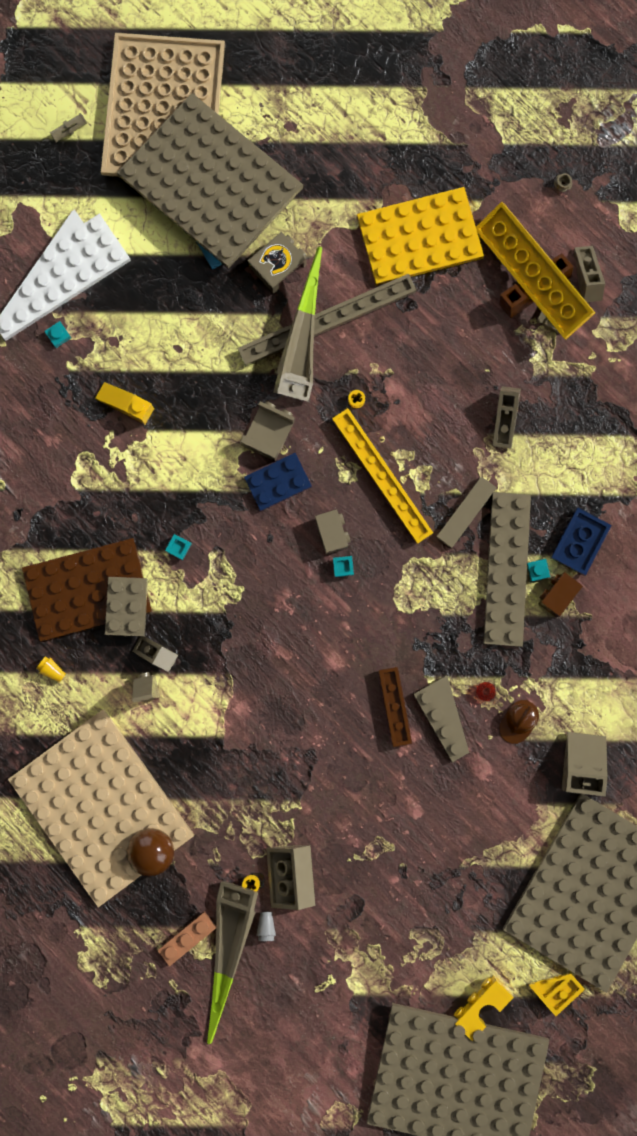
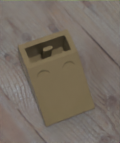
(585, 764)

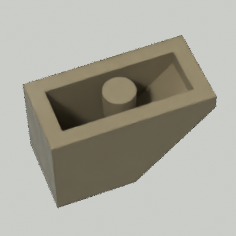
(155, 653)

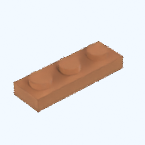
(187, 938)

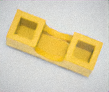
(491, 993)

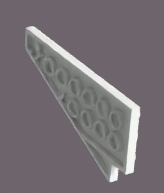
(69, 265)

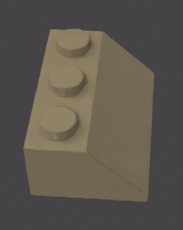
(290, 877)

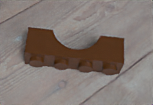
(516, 299)

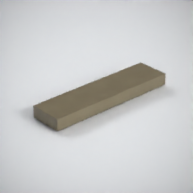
(466, 512)

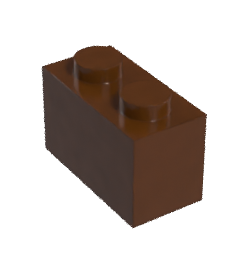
(560, 594)

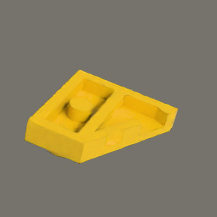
(557, 991)

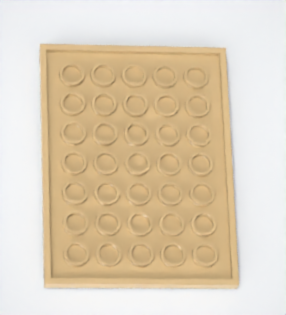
(149, 83)
(91, 802)

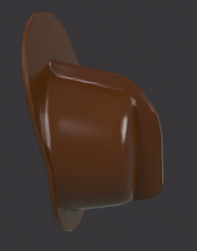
(519, 721)

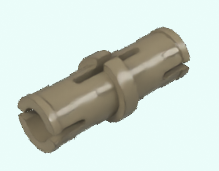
(79, 121)

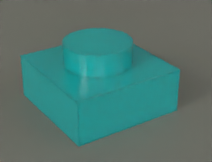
(58, 334)
(178, 547)
(343, 566)
(538, 570)

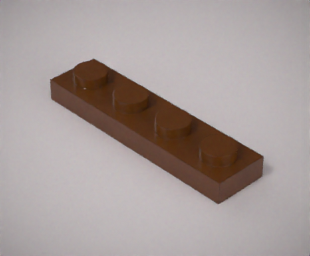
(395, 707)

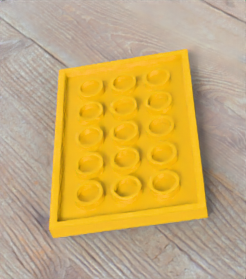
(420, 236)

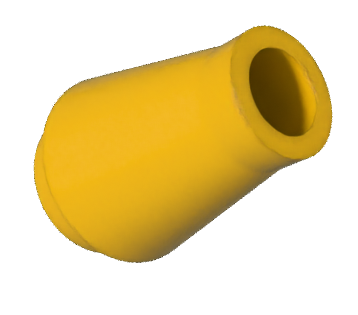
(50, 669)

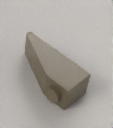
(589, 274)
(506, 417)
(145, 688)

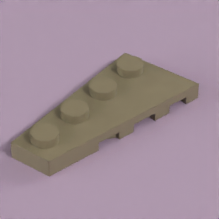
(441, 712)

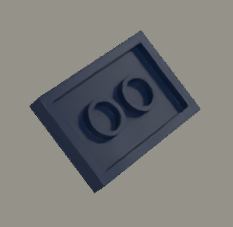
(278, 482)
(581, 541)

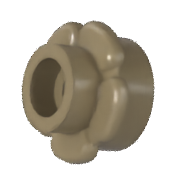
(563, 178)

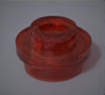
(479, 691)

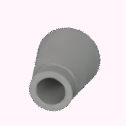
(266, 927)

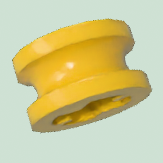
(355, 393)
(249, 877)

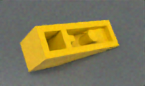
(125, 402)

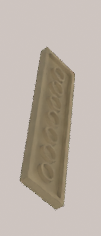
(507, 569)

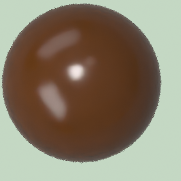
(150, 852)

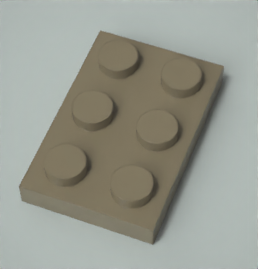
(126, 606)

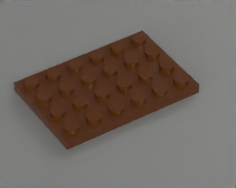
(72, 589)

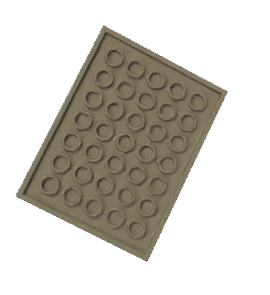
(210, 180)
(583, 895)
(446, 1085)

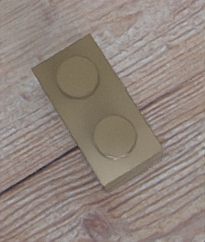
(332, 532)

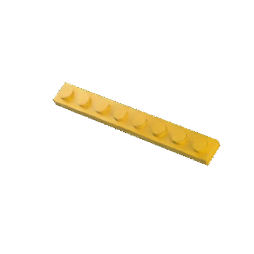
(382, 476)

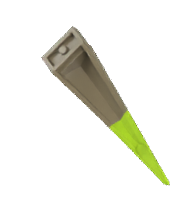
(296, 363)
(233, 921)

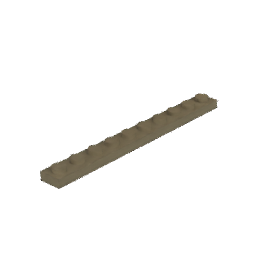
(331, 317)

